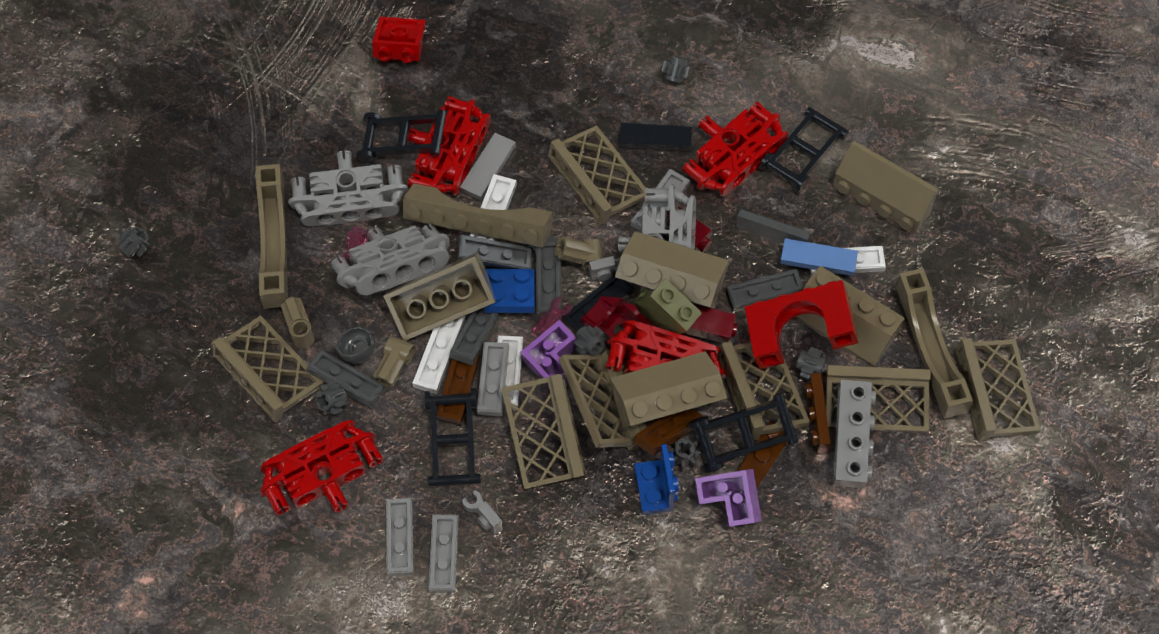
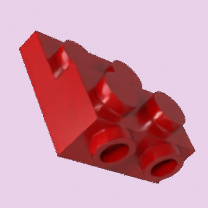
(398, 39)

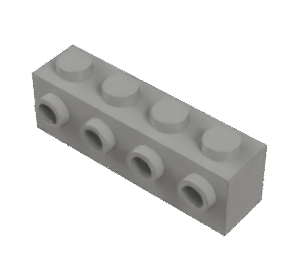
(852, 434)

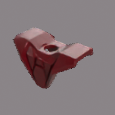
(612, 312)

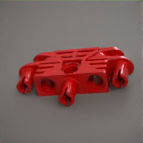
(740, 158)
(454, 161)
(652, 345)
(320, 454)

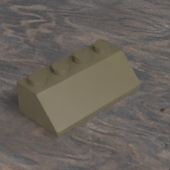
(885, 187)
(692, 272)
(440, 296)
(874, 322)
(667, 389)

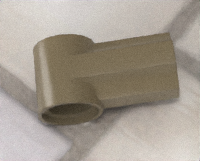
(579, 251)
(298, 322)
(395, 356)

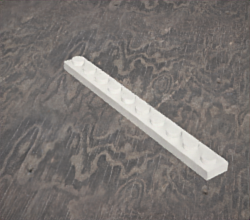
(436, 355)

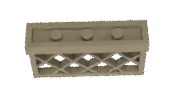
(583, 185)
(601, 376)
(248, 377)
(884, 378)
(744, 397)
(981, 408)
(566, 427)

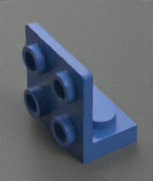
(657, 483)

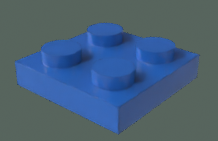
(512, 290)

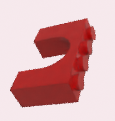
(769, 317)

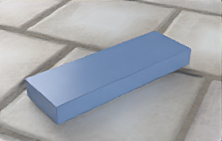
(814, 255)

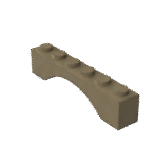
(521, 225)
(273, 254)
(946, 380)

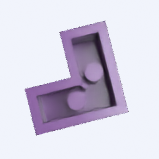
(544, 352)
(738, 492)

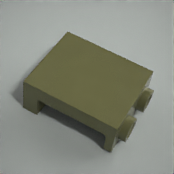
(667, 308)

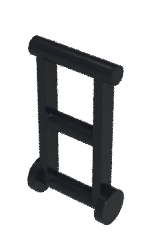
(374, 120)
(801, 181)
(431, 402)
(716, 462)

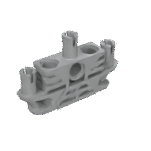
(339, 203)
(657, 220)
(392, 259)

